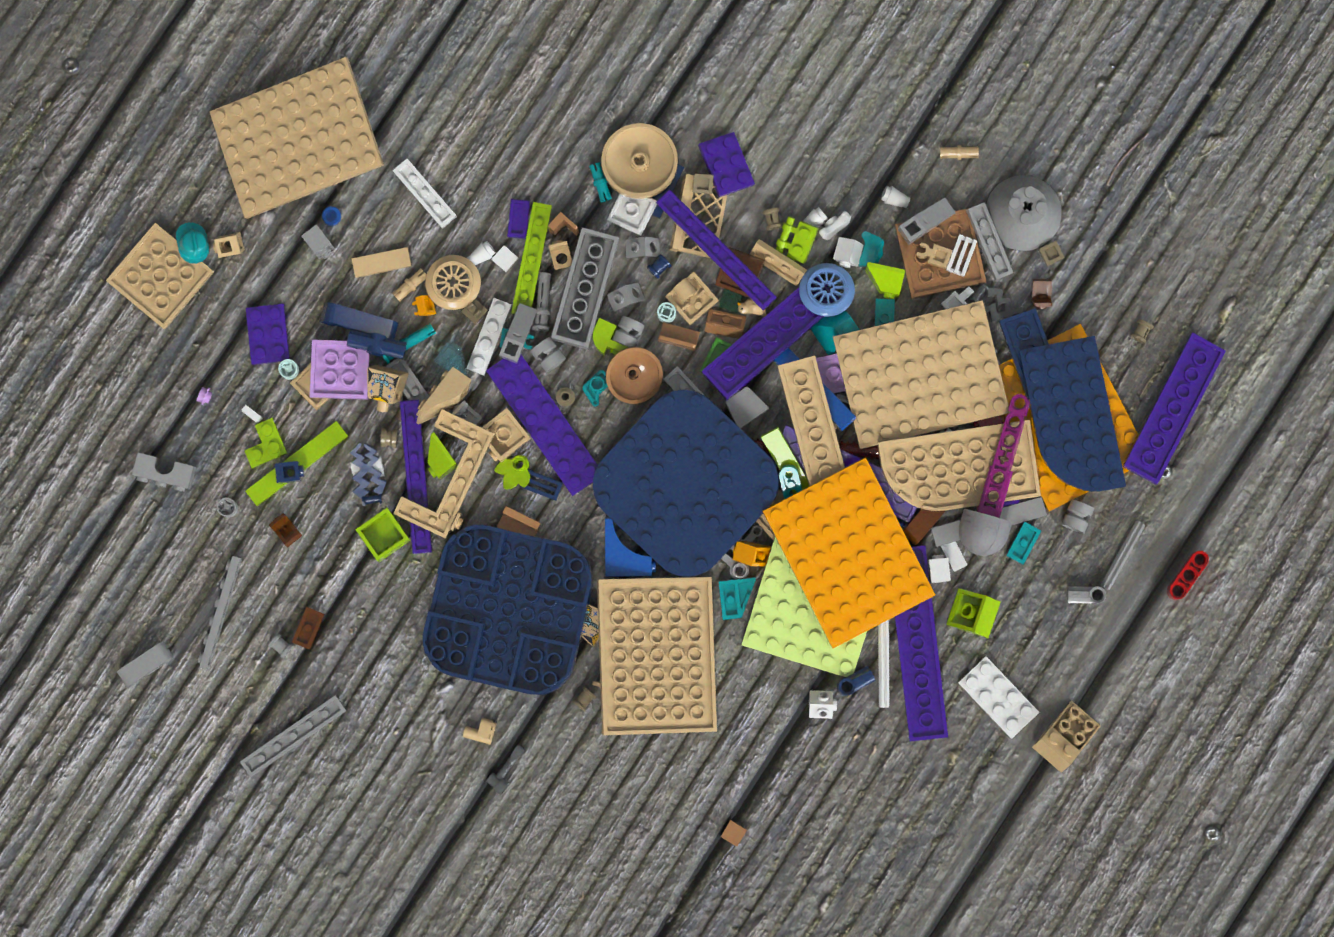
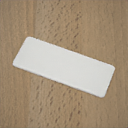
(954, 556)

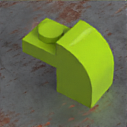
(602, 337)

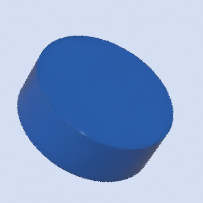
(331, 216)

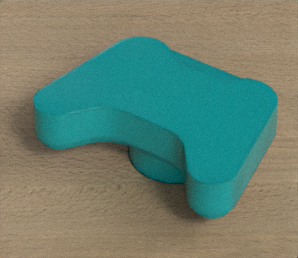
(872, 250)
(595, 387)

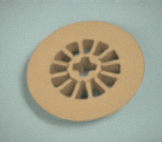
(456, 302)

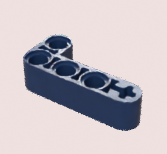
(356, 320)

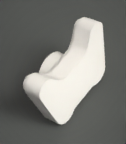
(834, 225)

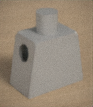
(745, 407)

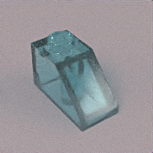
(452, 357)

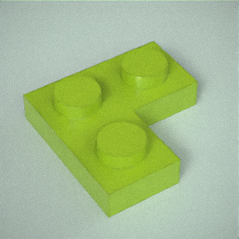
(271, 446)

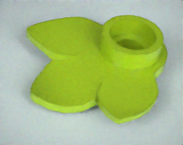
(513, 474)

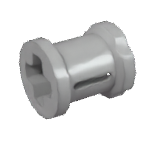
(280, 646)

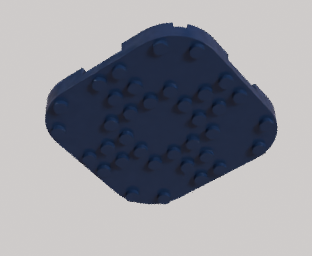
(685, 483)
(508, 610)

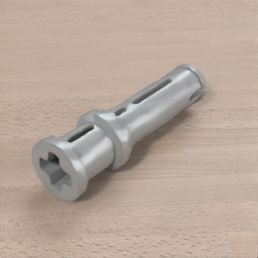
(543, 312)

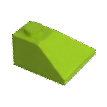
(886, 279)
(439, 458)

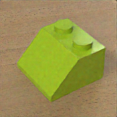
(973, 613)

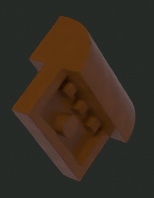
(752, 262)

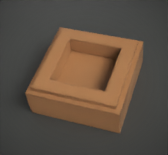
(733, 833)

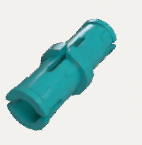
(600, 182)

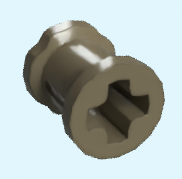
(772, 219)
(1141, 331)
(584, 699)

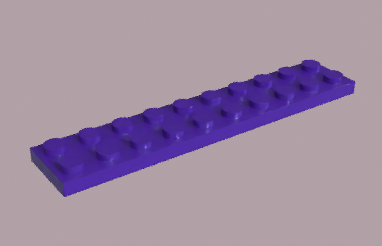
(921, 667)

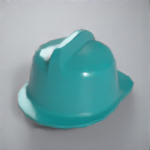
(192, 242)

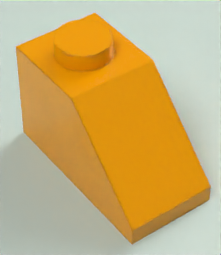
(751, 553)

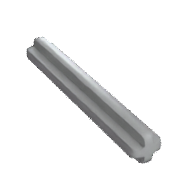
(1122, 555)

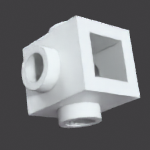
(821, 704)

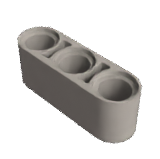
(145, 664)

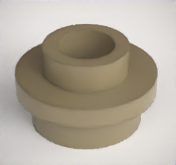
(565, 403)

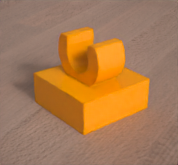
(424, 305)

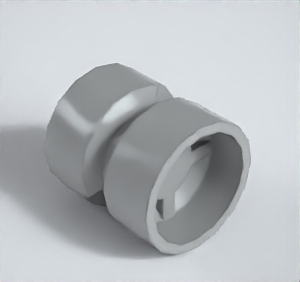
(628, 332)
(548, 355)
(1077, 516)

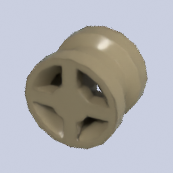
(389, 438)

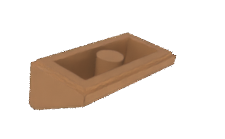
(725, 324)

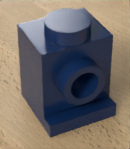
(282, 472)

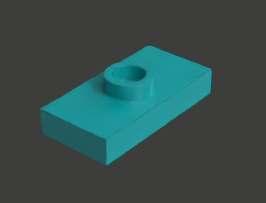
(884, 311)

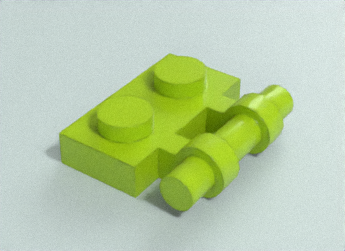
(802, 240)

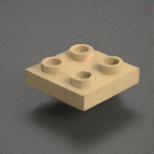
(691, 298)

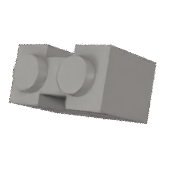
(318, 242)

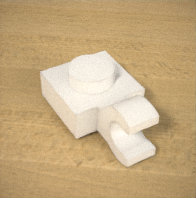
(957, 300)

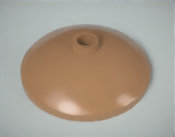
(636, 387)

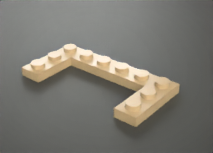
(478, 443)

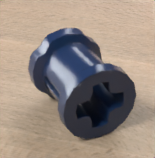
(659, 266)

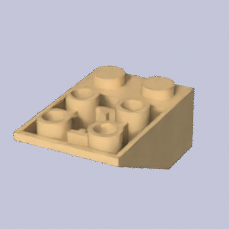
(445, 396)
(1066, 736)

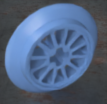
(818, 307)

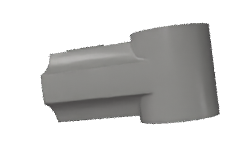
(1081, 594)

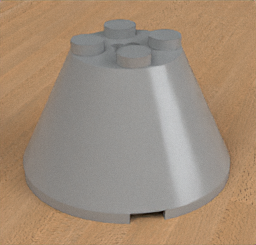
(1019, 227)

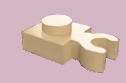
(938, 256)

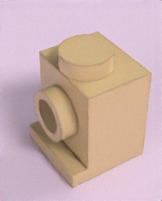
(223, 250)

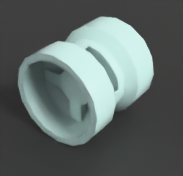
(665, 315)
(286, 370)

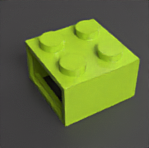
(383, 535)

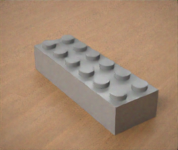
(585, 288)

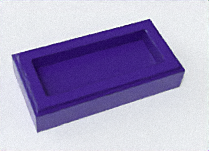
(518, 219)

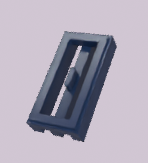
(557, 491)

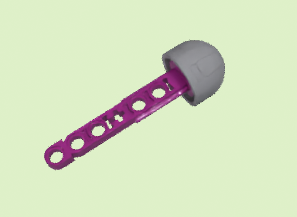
(984, 530)

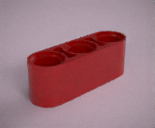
(1179, 579)

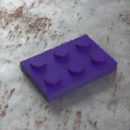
(727, 164)
(267, 334)

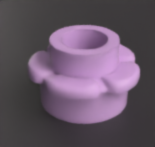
(204, 395)

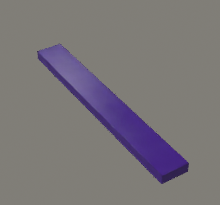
(716, 249)
(415, 471)

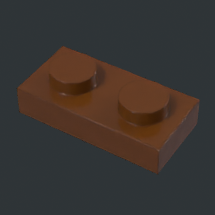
(308, 628)

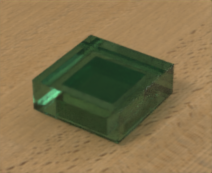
(729, 300)

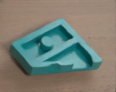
(735, 596)

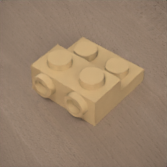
(507, 435)

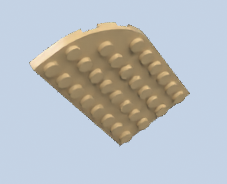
(953, 466)

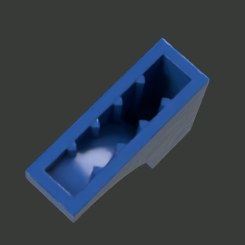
(621, 560)

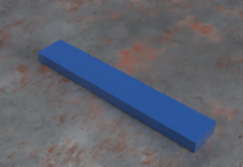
(839, 412)

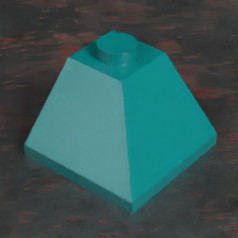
(833, 326)

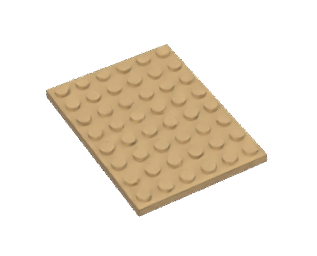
(296, 138)
(921, 374)
(656, 655)

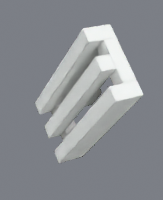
(967, 240)

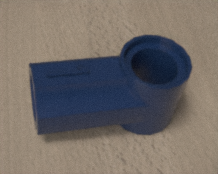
(857, 681)

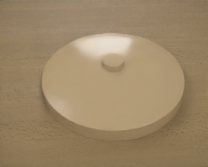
(639, 161)

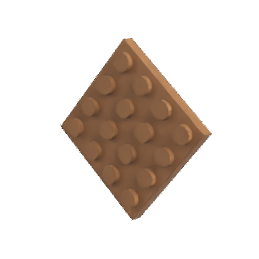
(928, 279)

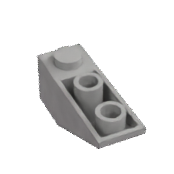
(926, 221)
(517, 333)

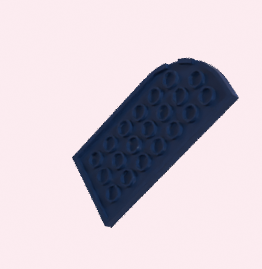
(1073, 414)

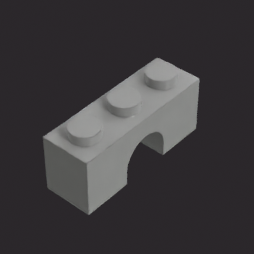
(147, 469)

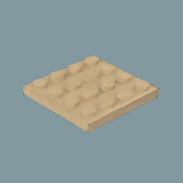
(158, 277)

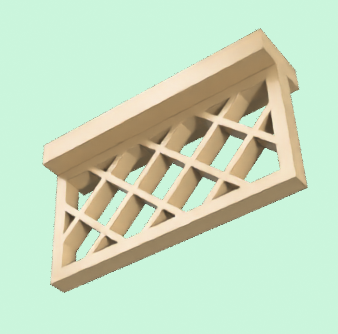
(686, 195)

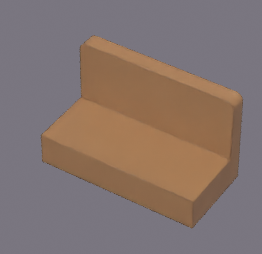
(559, 223)
(678, 336)
(517, 522)

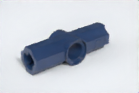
(376, 344)

